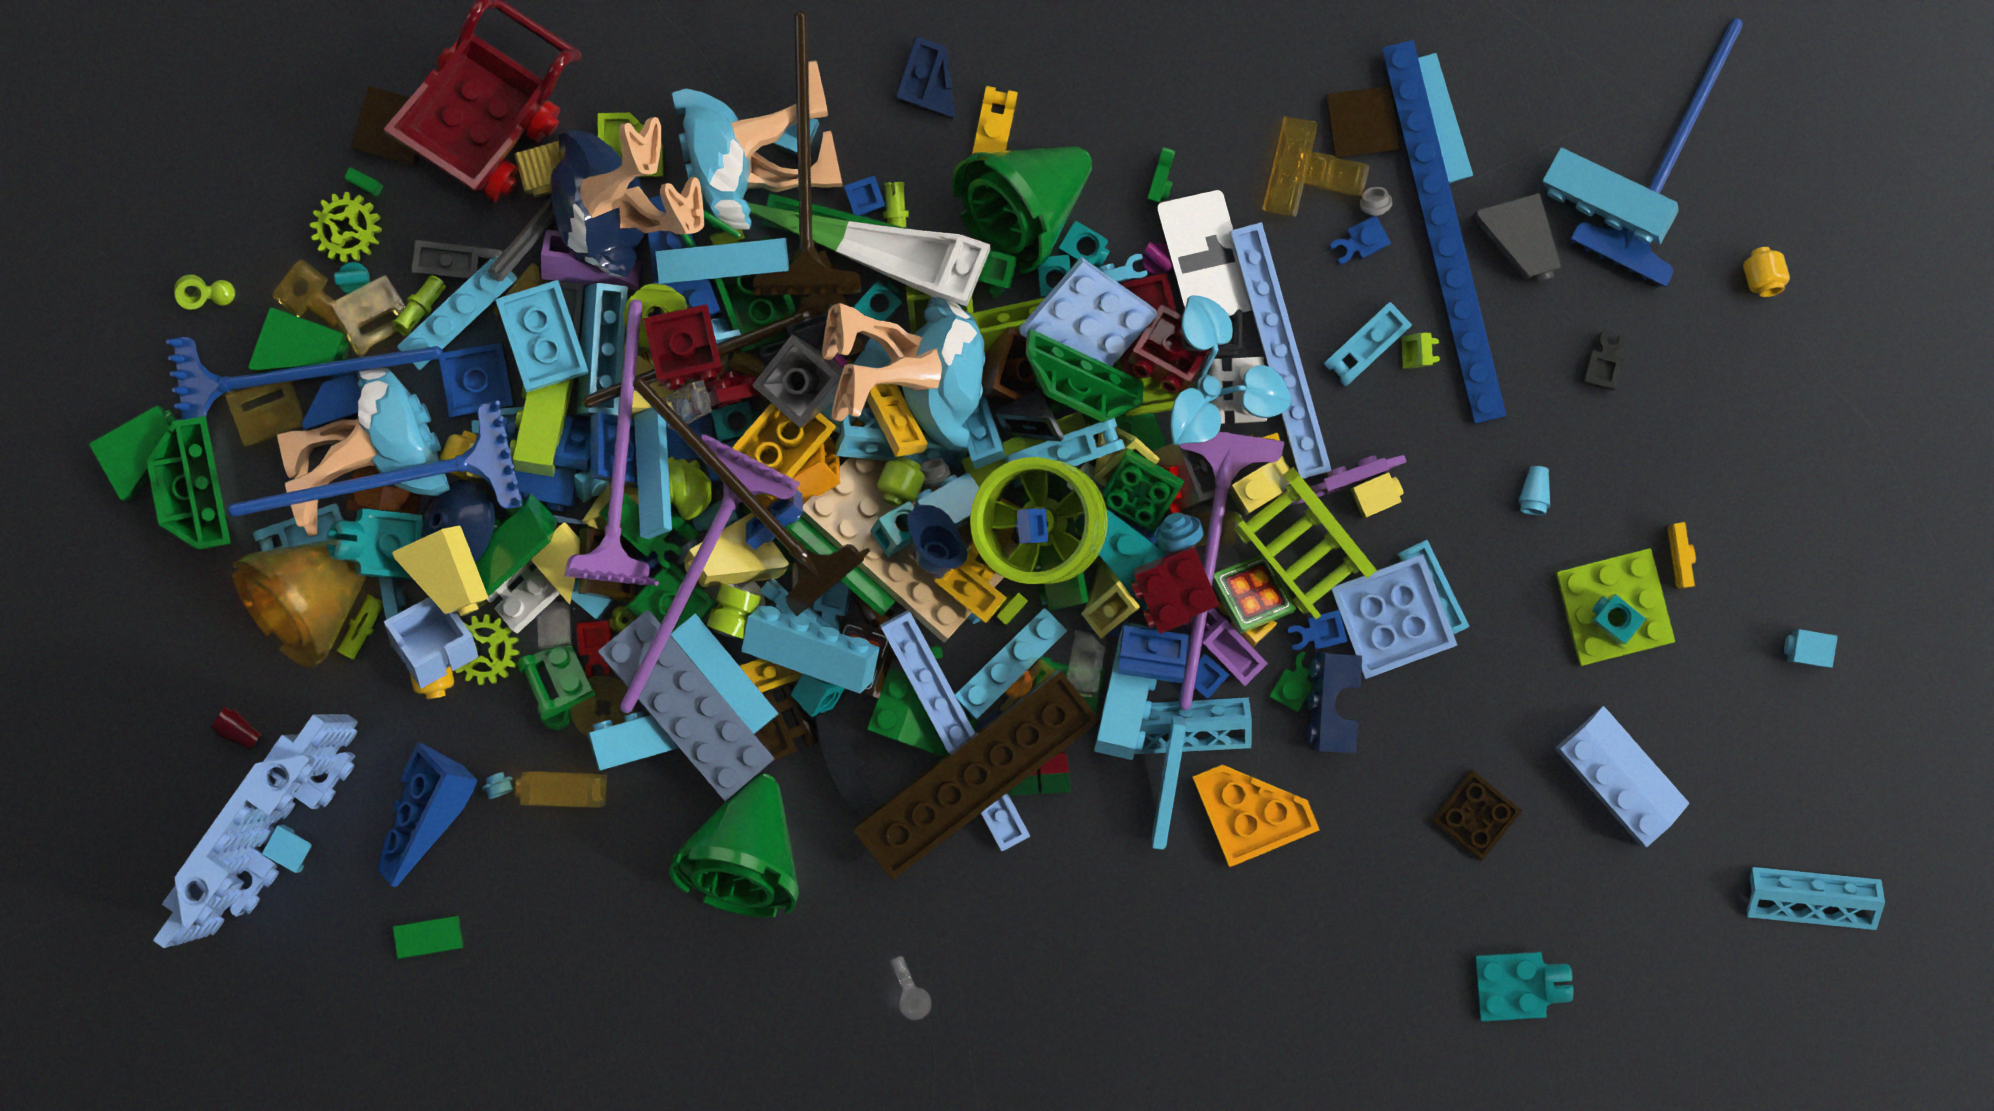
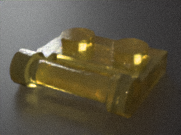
(365, 306)
(268, 419)

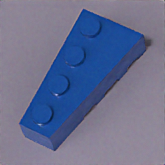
(695, 291)

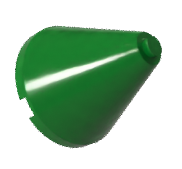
(1021, 198)
(742, 854)

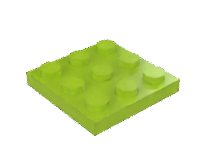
(1633, 580)

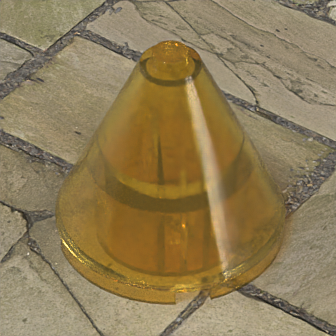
(299, 597)

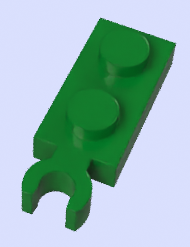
(631, 531)

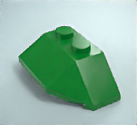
(1080, 379)
(187, 485)

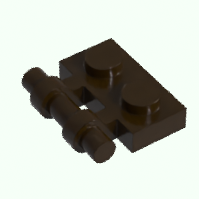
(776, 735)

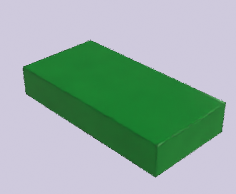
(428, 937)

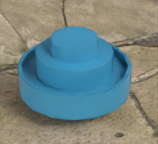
(1178, 532)

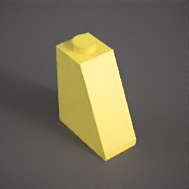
(1260, 486)
(737, 561)
(444, 570)

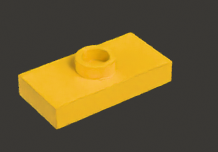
(1682, 555)

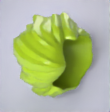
(688, 487)

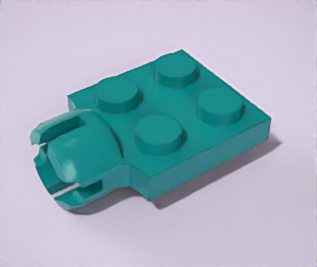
(373, 539)
(1520, 985)

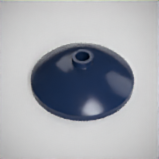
(466, 506)

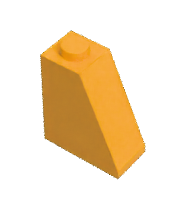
(817, 474)

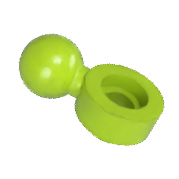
(219, 292)

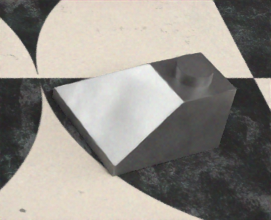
(799, 381)

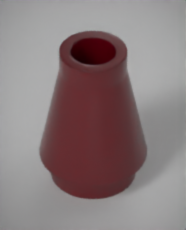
(235, 728)

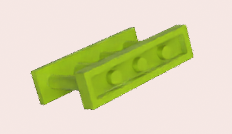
(1334, 538)

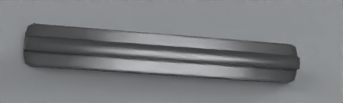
(523, 242)

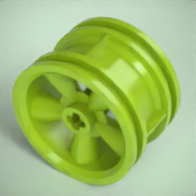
(991, 514)

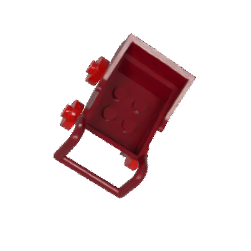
(480, 105)

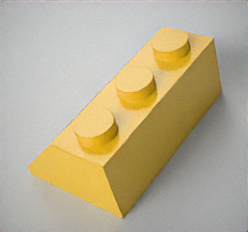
(782, 443)

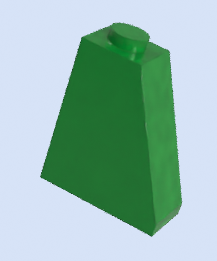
(295, 342)
(128, 447)

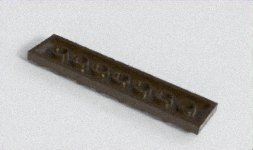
(976, 774)

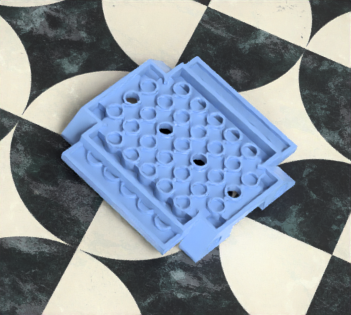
(232, 844)

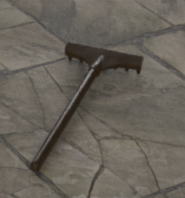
(806, 270)
(814, 305)
(815, 571)

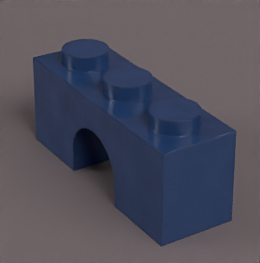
(1330, 675)

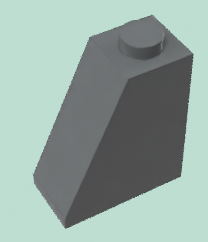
(1522, 236)

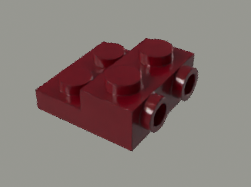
(683, 347)
(1162, 356)
(731, 389)
(1174, 589)

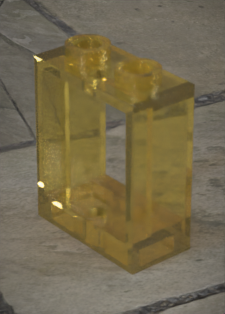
(562, 789)

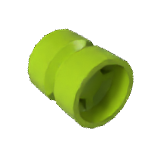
(733, 610)

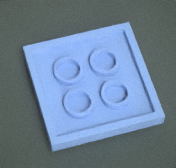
(1091, 314)
(1394, 616)

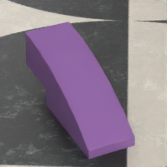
(1230, 647)

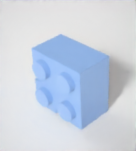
(430, 641)

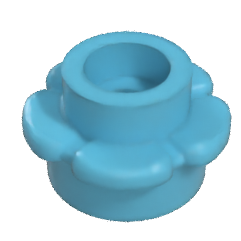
(497, 785)

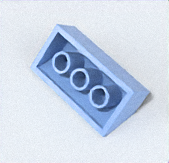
(1622, 777)

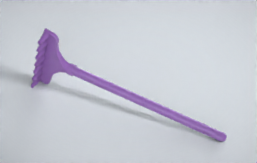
(1227, 455)
(758, 479)
(609, 560)

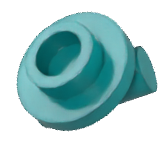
(352, 277)

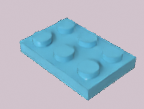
(542, 336)

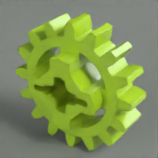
(352, 216)
(496, 640)

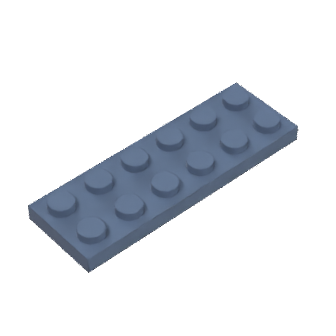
(688, 708)

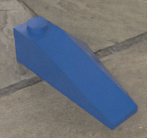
(430, 802)

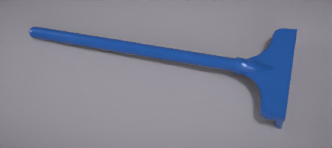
(1621, 244)
(200, 387)
(487, 458)

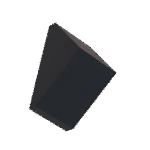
(1029, 418)

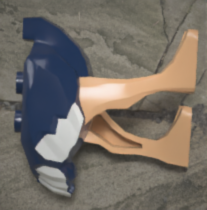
(603, 203)

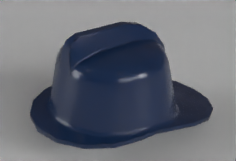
(936, 540)

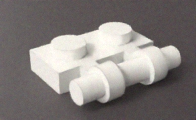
(1239, 367)
(526, 600)

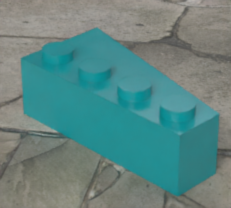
(1125, 550)

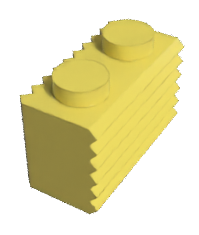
(536, 167)

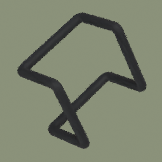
(1224, 349)

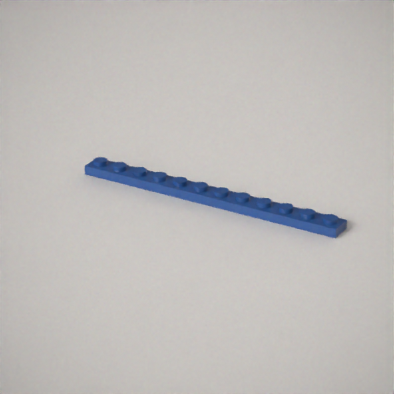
(1444, 231)

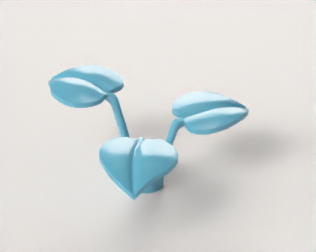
(1192, 416)

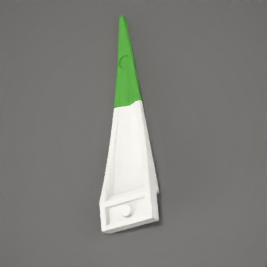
(925, 260)

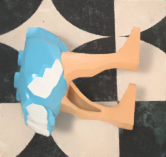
(726, 155)
(935, 367)
(386, 435)

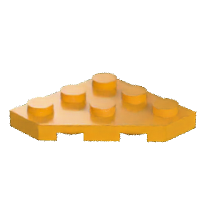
(1251, 814)

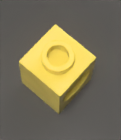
(1377, 494)

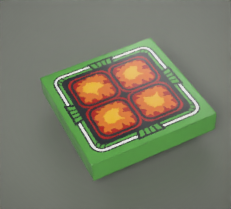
(1252, 593)

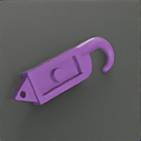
(1341, 478)

